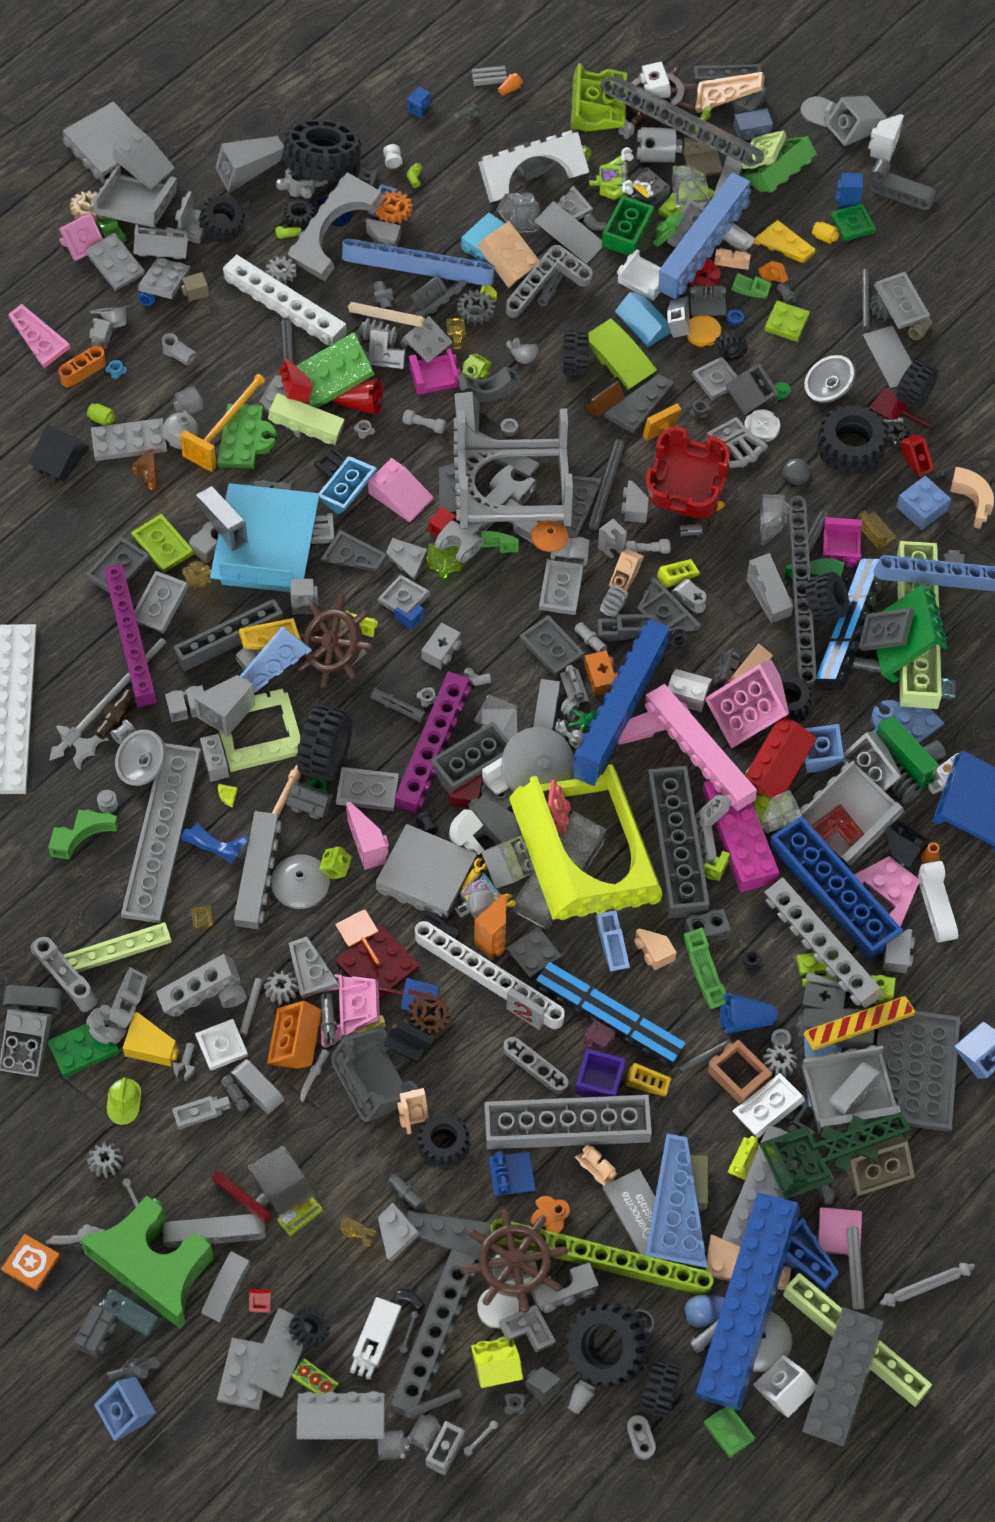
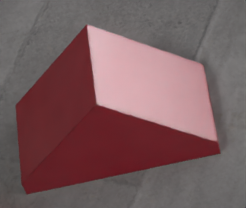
(466, 793)

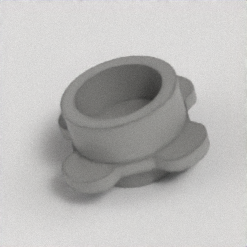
(627, 130)
(364, 424)
(426, 692)

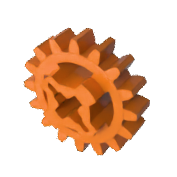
(394, 207)

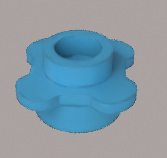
(113, 365)

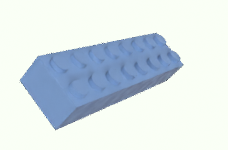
(704, 236)

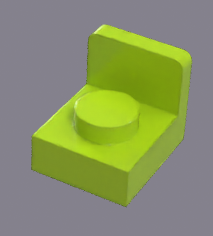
(715, 871)

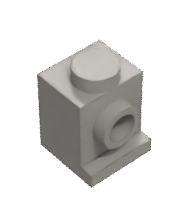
(100, 333)

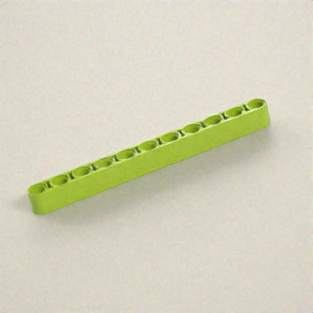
(613, 1254)

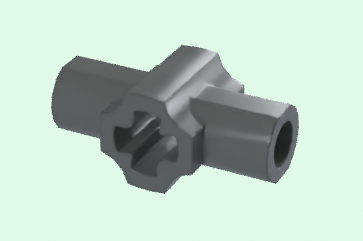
(382, 296)

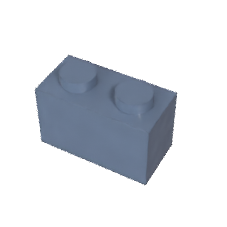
(753, 124)

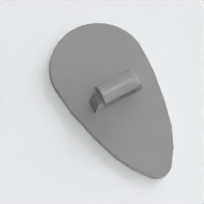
(817, 110)

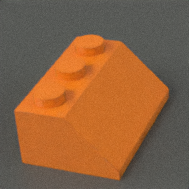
(491, 929)
(294, 1035)

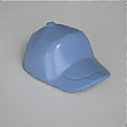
(703, 1310)

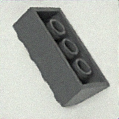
(469, 757)

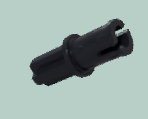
(442, 925)

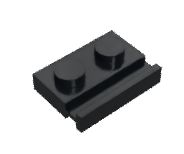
(329, 462)

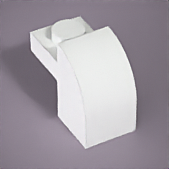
(463, 829)

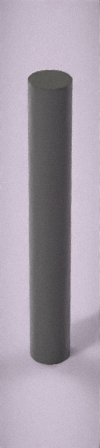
(704, 1056)
(433, 1403)

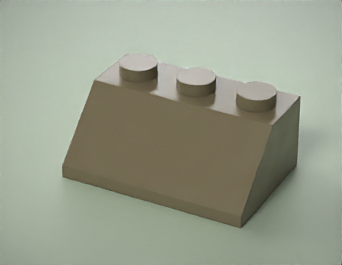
(890, 1167)

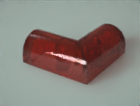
(838, 821)

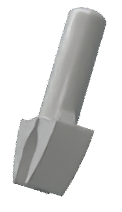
(185, 1063)

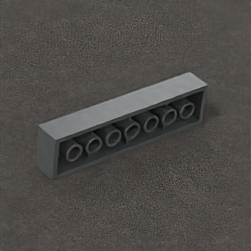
(678, 842)

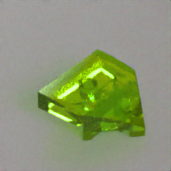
(443, 560)

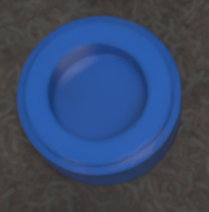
(735, 318)

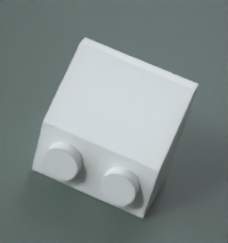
(885, 137)
(690, 688)
(785, 1385)

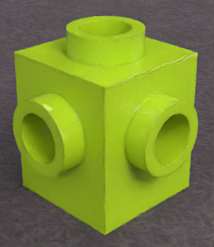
(476, 366)
(335, 862)
(887, 986)

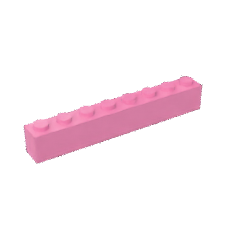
(700, 747)

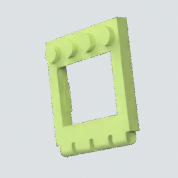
(267, 751)

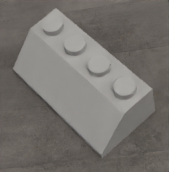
(341, 1415)

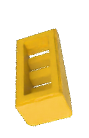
(645, 1086)

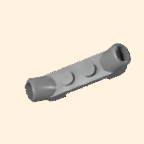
(64, 973)

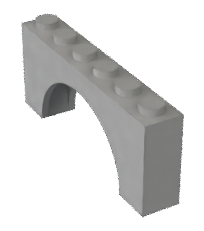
(348, 196)

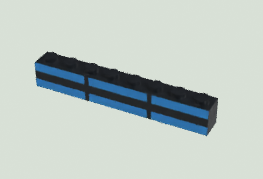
(848, 630)
(594, 1005)

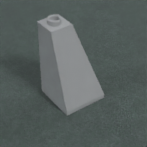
(246, 159)

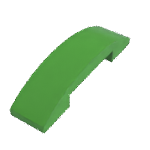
(704, 968)

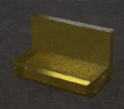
(876, 529)

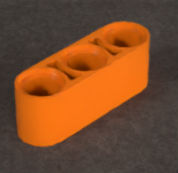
(82, 366)

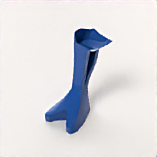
(204, 841)

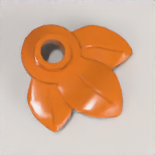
(547, 1208)

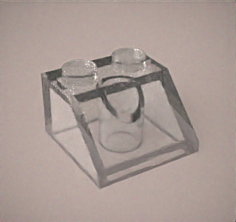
(520, 210)
(772, 516)

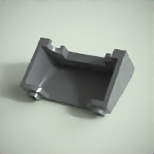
(369, 1074)

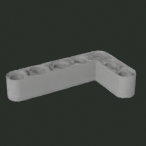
(543, 276)

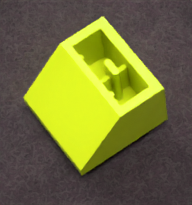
(496, 1362)

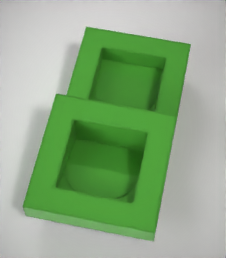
(109, 226)
(754, 288)
(496, 539)

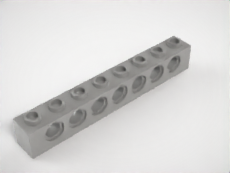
(782, 892)

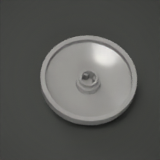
(539, 754)

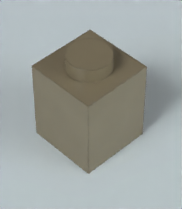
(194, 287)

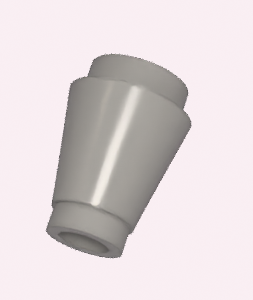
(580, 1397)

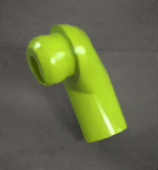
(413, 174)
(282, 232)

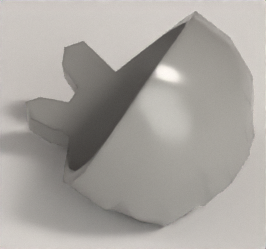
(522, 353)

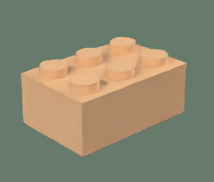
(508, 254)

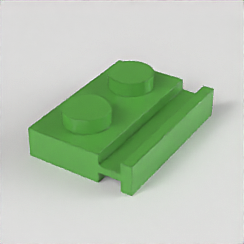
(667, 228)
(729, 1431)

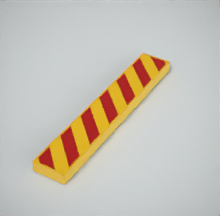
(859, 1023)

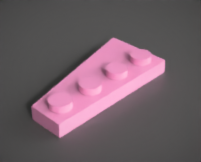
(39, 337)

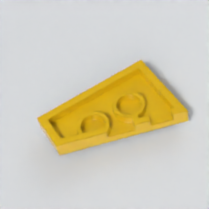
(782, 239)
(258, 636)

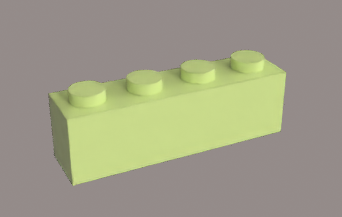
(306, 419)

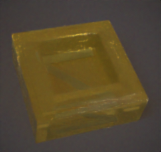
(202, 917)

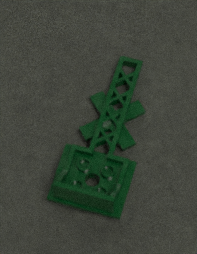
(813, 1171)

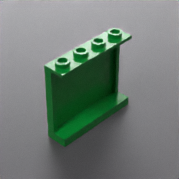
(924, 632)

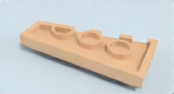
(723, 90)
(722, 1259)

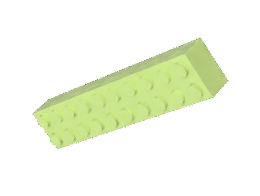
(922, 677)

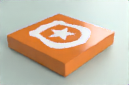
(30, 1262)

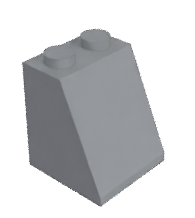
(854, 118)
(225, 704)

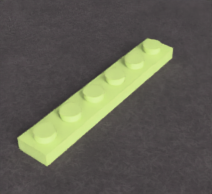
(119, 947)

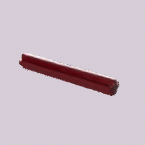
(241, 1196)

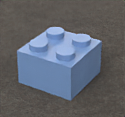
(923, 502)

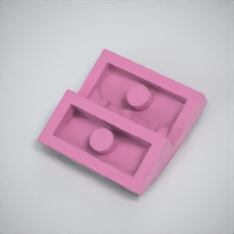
(833, 1229)

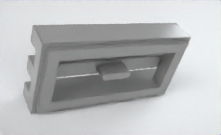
(489, 75)

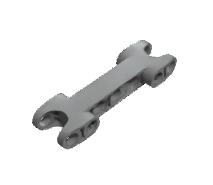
(470, 539)

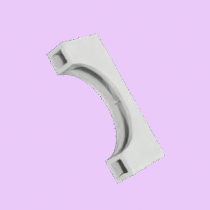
(498, 170)

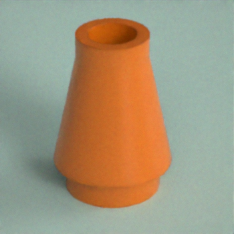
(511, 83)
(931, 853)

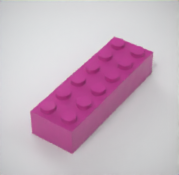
(746, 842)

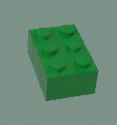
(627, 226)

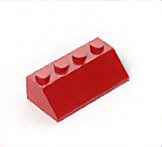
(780, 758)

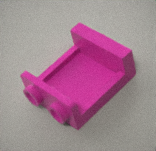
(435, 375)
(842, 540)

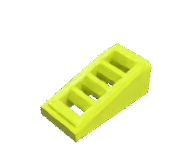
(666, 575)

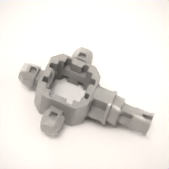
(297, 189)

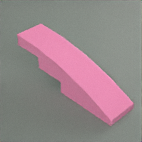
(642, 727)

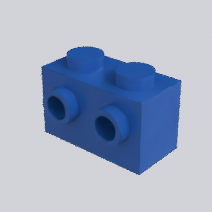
(849, 190)

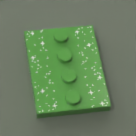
(336, 370)

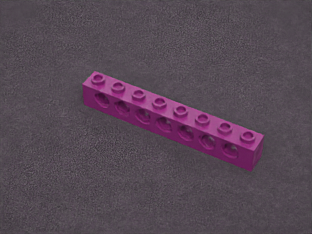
(130, 635)
(452, 684)

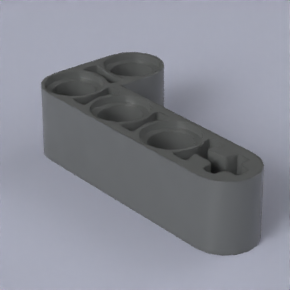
(900, 188)

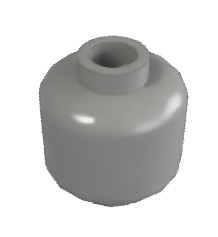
(480, 900)

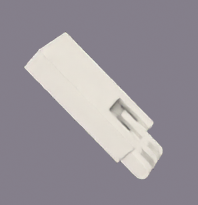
(378, 1329)

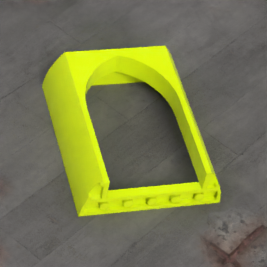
(563, 884)

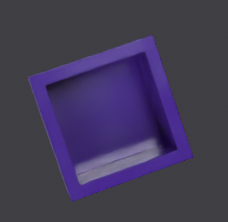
(599, 1074)

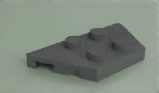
(666, 609)

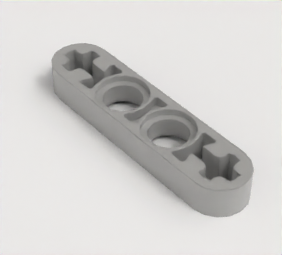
(537, 1063)

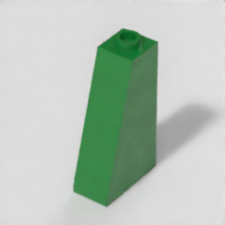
(907, 752)

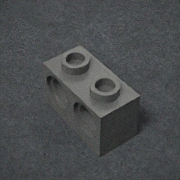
(712, 932)

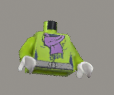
(613, 177)

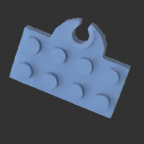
(917, 721)

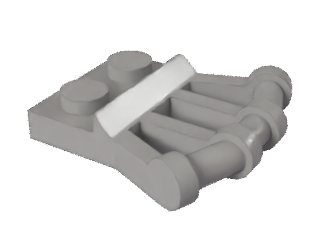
(735, 433)

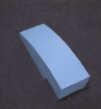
(612, 940)

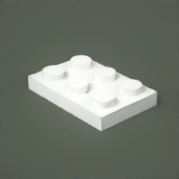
(768, 1105)

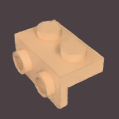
(412, 1108)

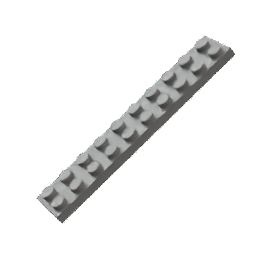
(161, 835)

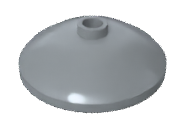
(829, 378)
(140, 757)
(299, 891)
(775, 1344)

